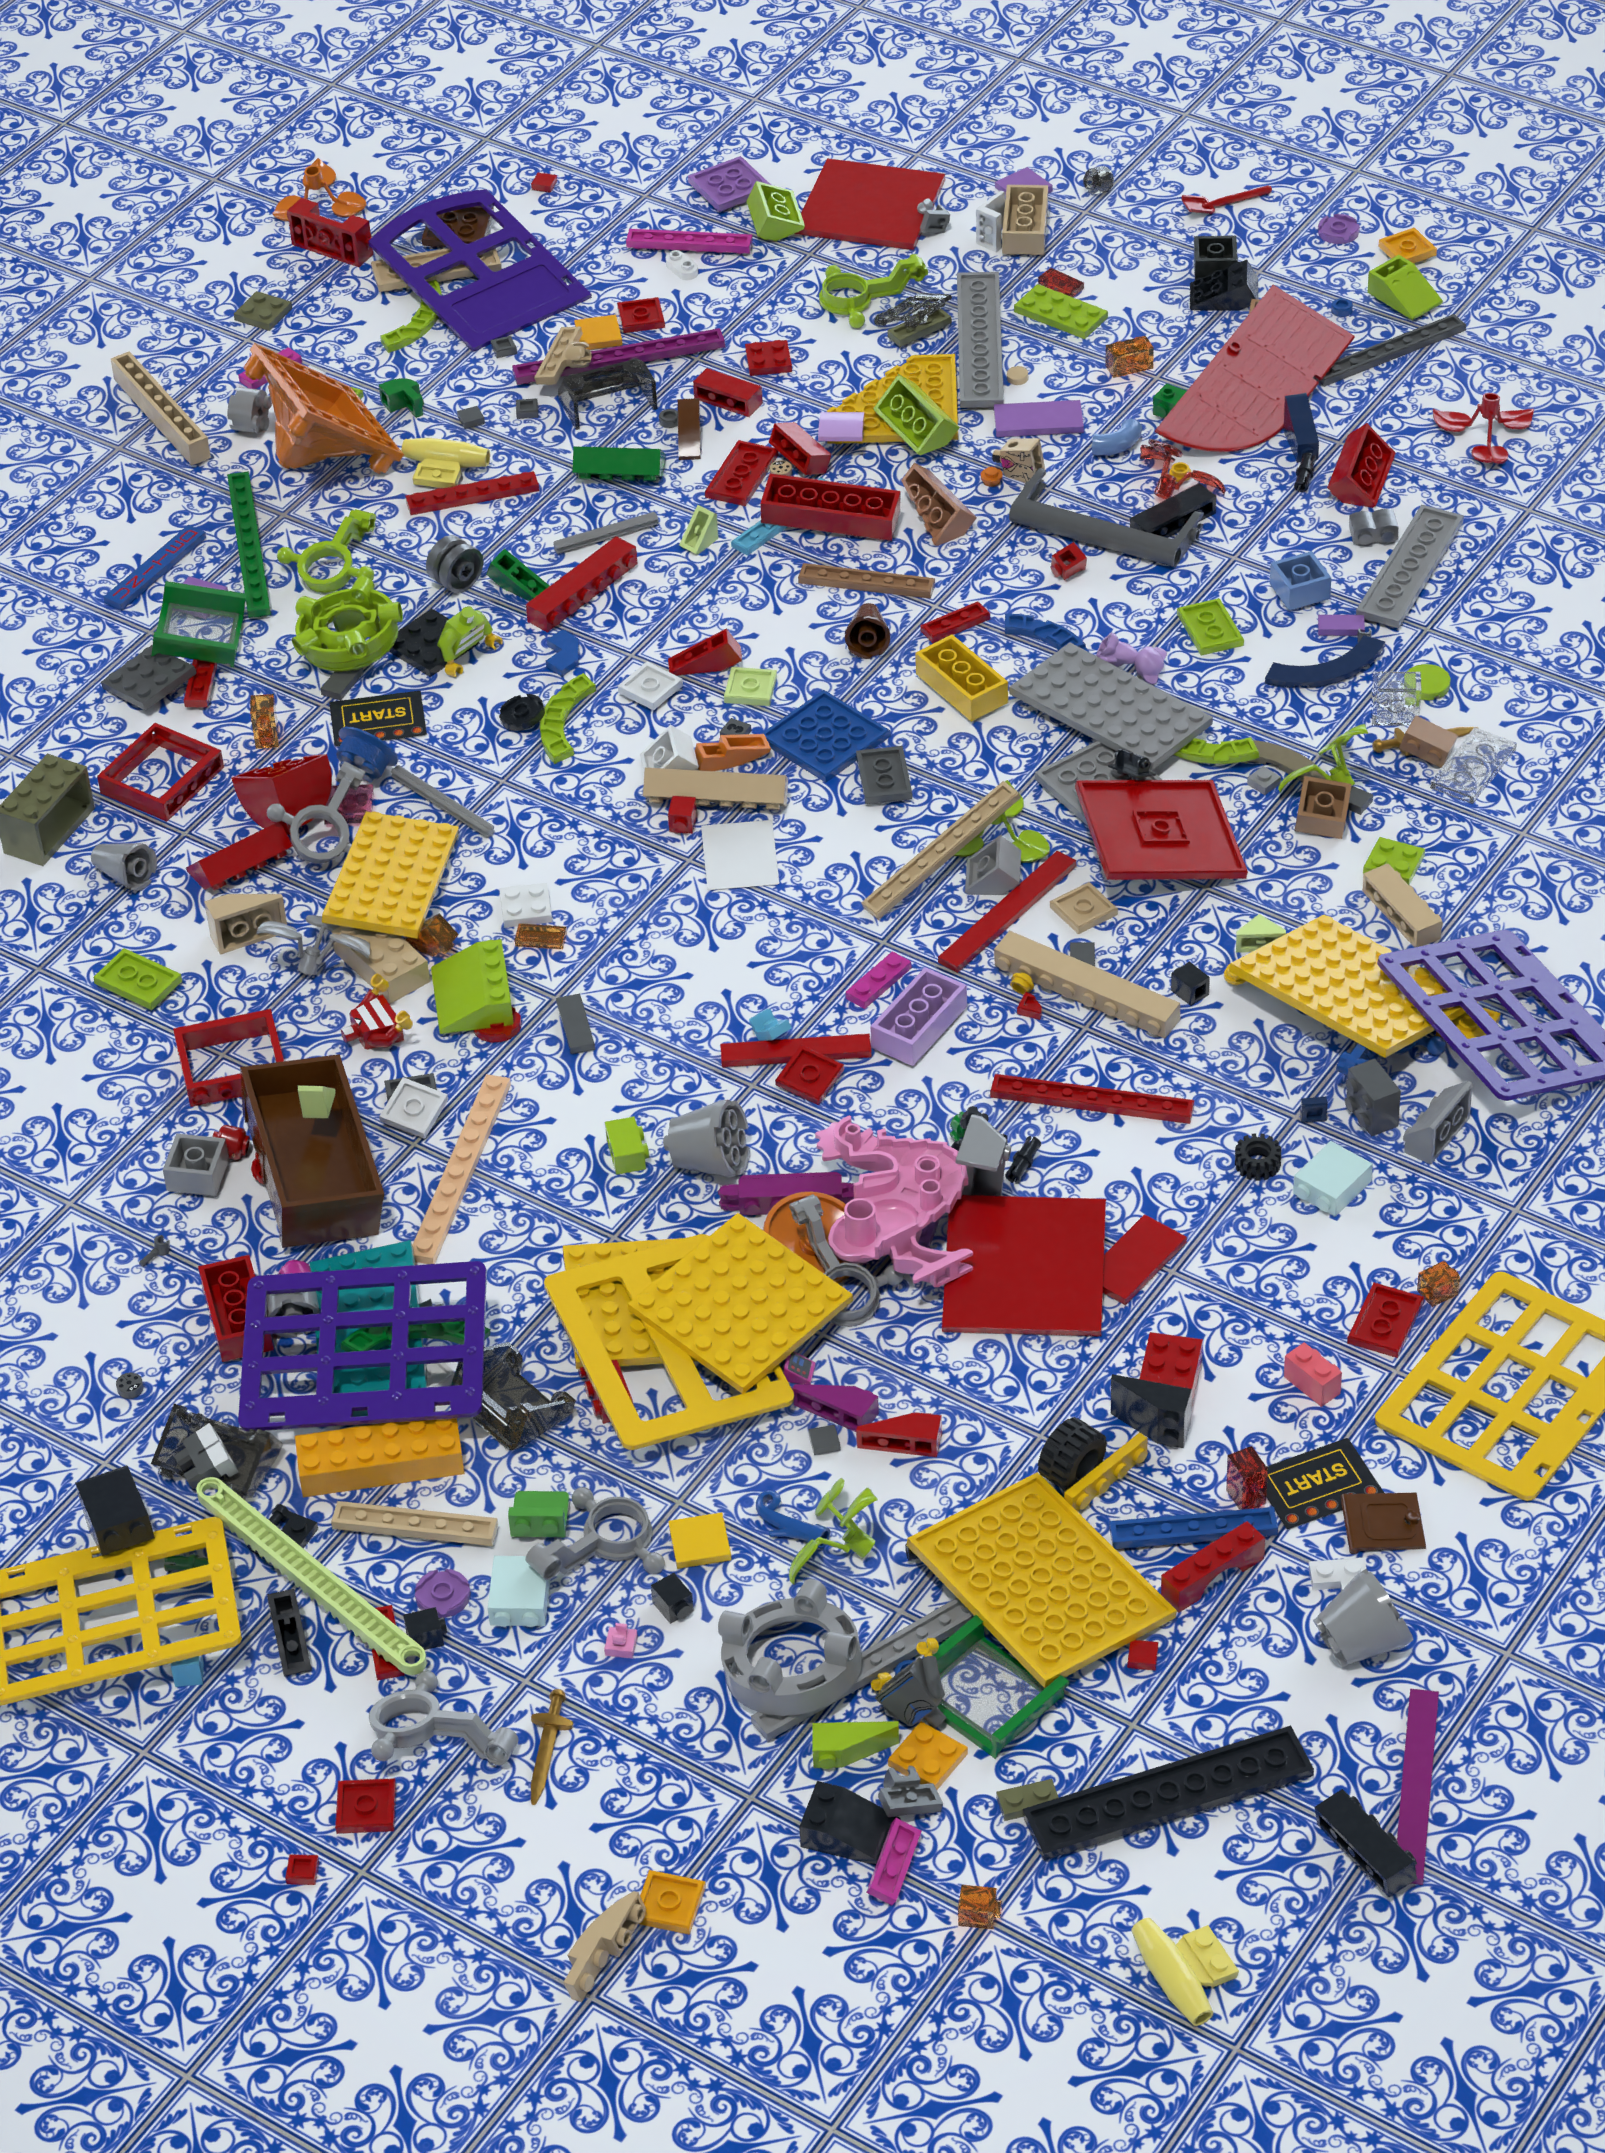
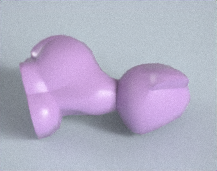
(1147, 661)

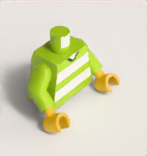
(462, 633)

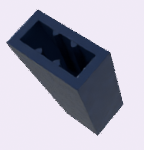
(1300, 426)

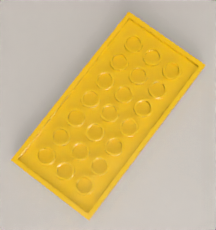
(390, 874)

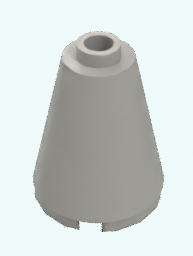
(126, 863)

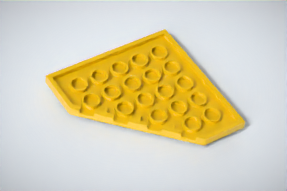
(932, 373)

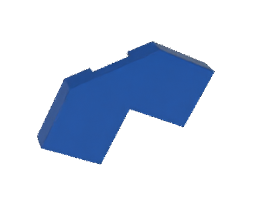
(568, 651)

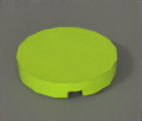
(1434, 680)

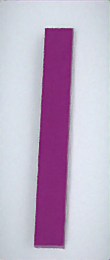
(1417, 1776)

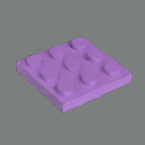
(726, 183)

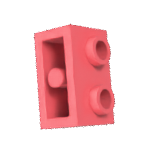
(1312, 1374)

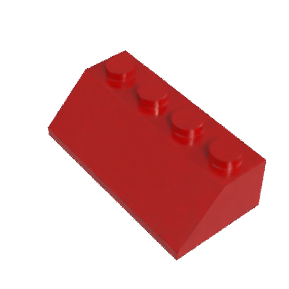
(1361, 468)
(240, 856)

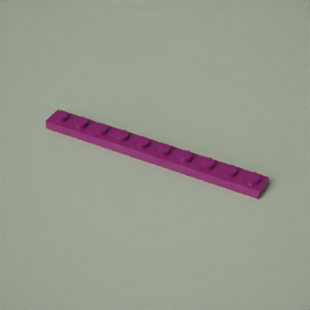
(643, 351)

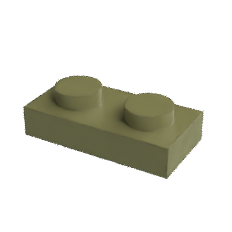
(1015, 1799)

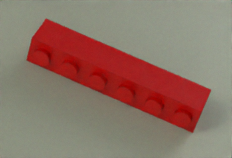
(581, 584)

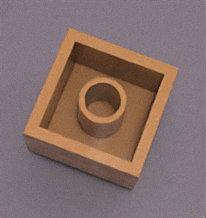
(1323, 807)

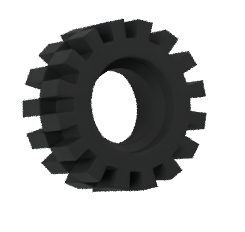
(1258, 1167)

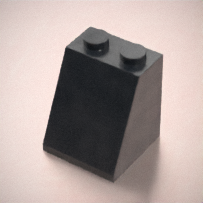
(114, 1510)

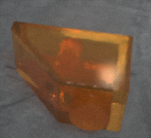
(434, 936)

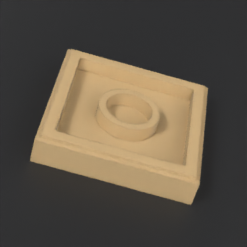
(1083, 908)

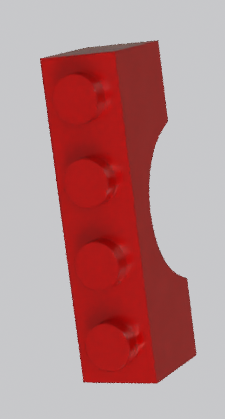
(1188, 1580)

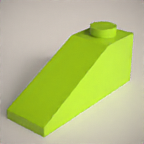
(847, 1742)

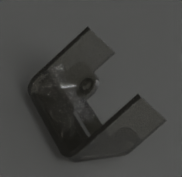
(603, 382)

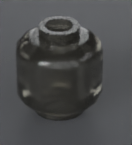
(1098, 180)

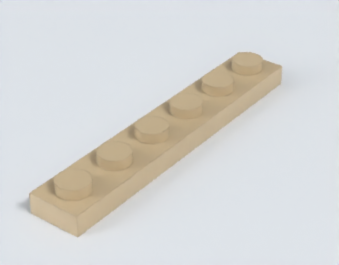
(414, 1523)

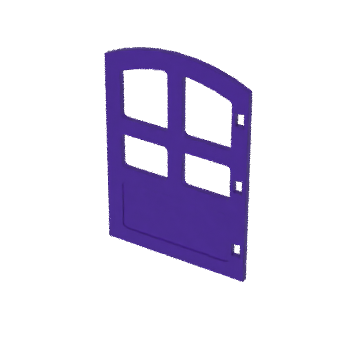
(499, 300)

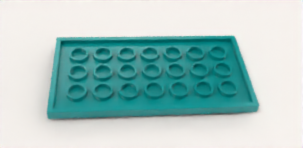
(371, 1299)

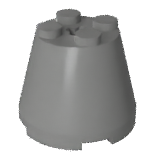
(710, 1139)
(1362, 1621)

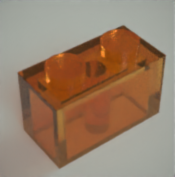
(1129, 356)
(264, 721)

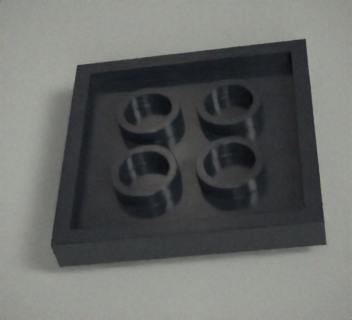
(418, 643)

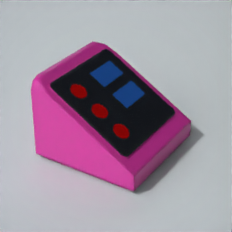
(799, 1369)

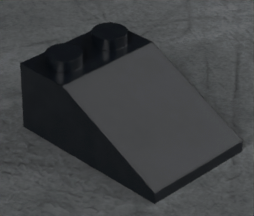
(1153, 1409)
(844, 1824)

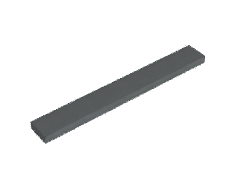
(1393, 348)

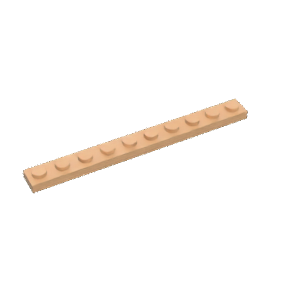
(460, 1169)

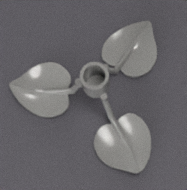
(311, 956)

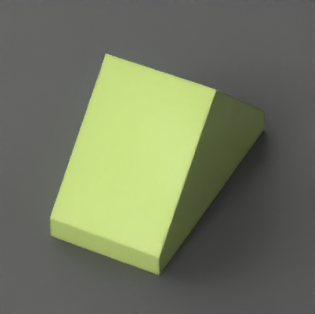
(701, 531)
(1257, 934)
(316, 1101)

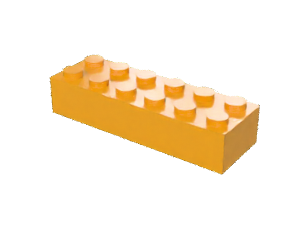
(378, 1455)

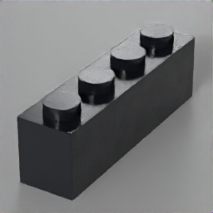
(1173, 513)
(1366, 1842)

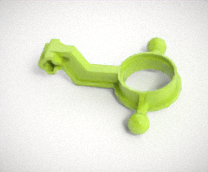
(869, 289)
(353, 528)

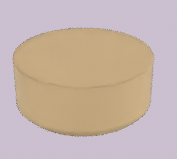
(1017, 375)

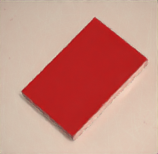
(1385, 1320)

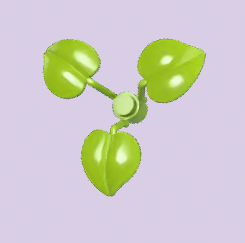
(1340, 772)
(1030, 842)
(854, 1537)

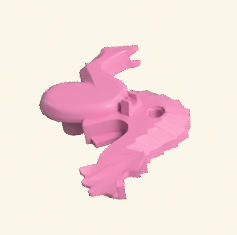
(892, 1205)

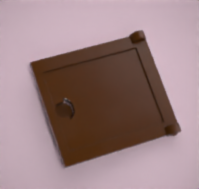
(1378, 1521)

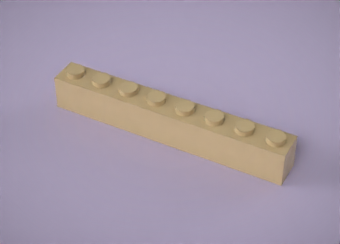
(160, 408)
(1088, 984)

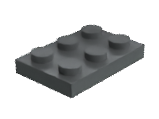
(884, 775)

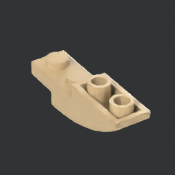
(604, 1936)

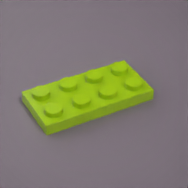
(1061, 311)

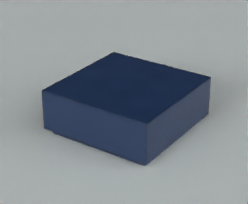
(1313, 1109)

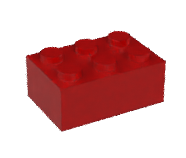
(1173, 1361)

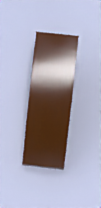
(689, 429)

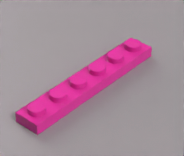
(689, 241)

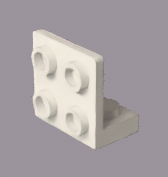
(990, 222)

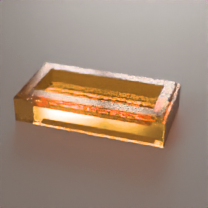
(540, 936)

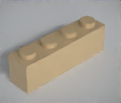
(1402, 905)

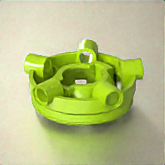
(354, 618)

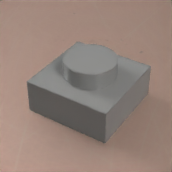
(1263, 780)

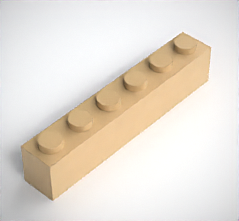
(716, 787)

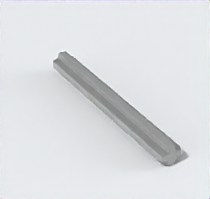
(605, 532)

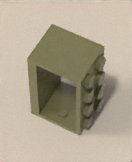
(45, 809)

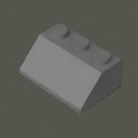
(1439, 1123)

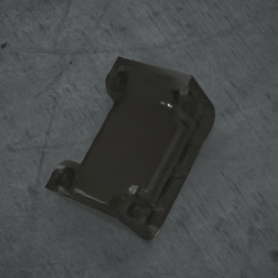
(510, 1404)
(250, 1451)

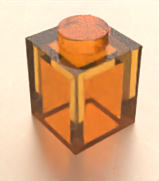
(1438, 1283)
(978, 1907)

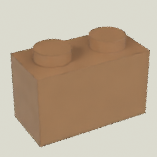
(1428, 741)

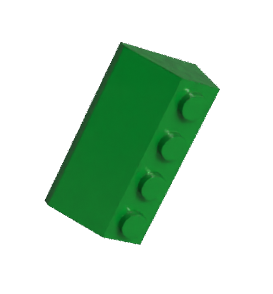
(618, 462)

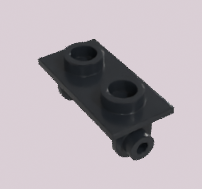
(1132, 764)

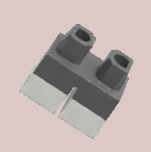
(207, 1453)

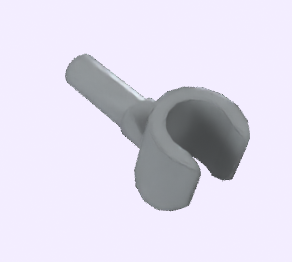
(928, 206)

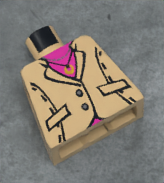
(1020, 458)

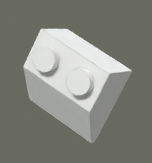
(670, 751)

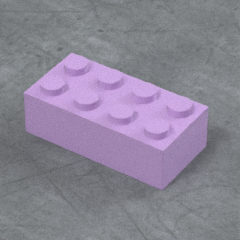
(918, 1016)

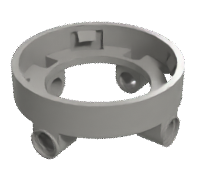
(764, 1686)

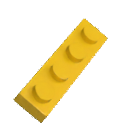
(1107, 1472)

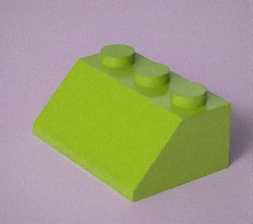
(774, 211)

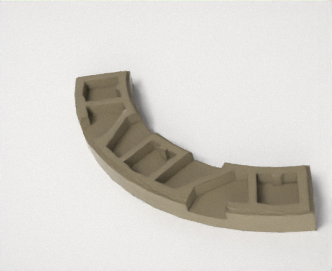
(1284, 758)

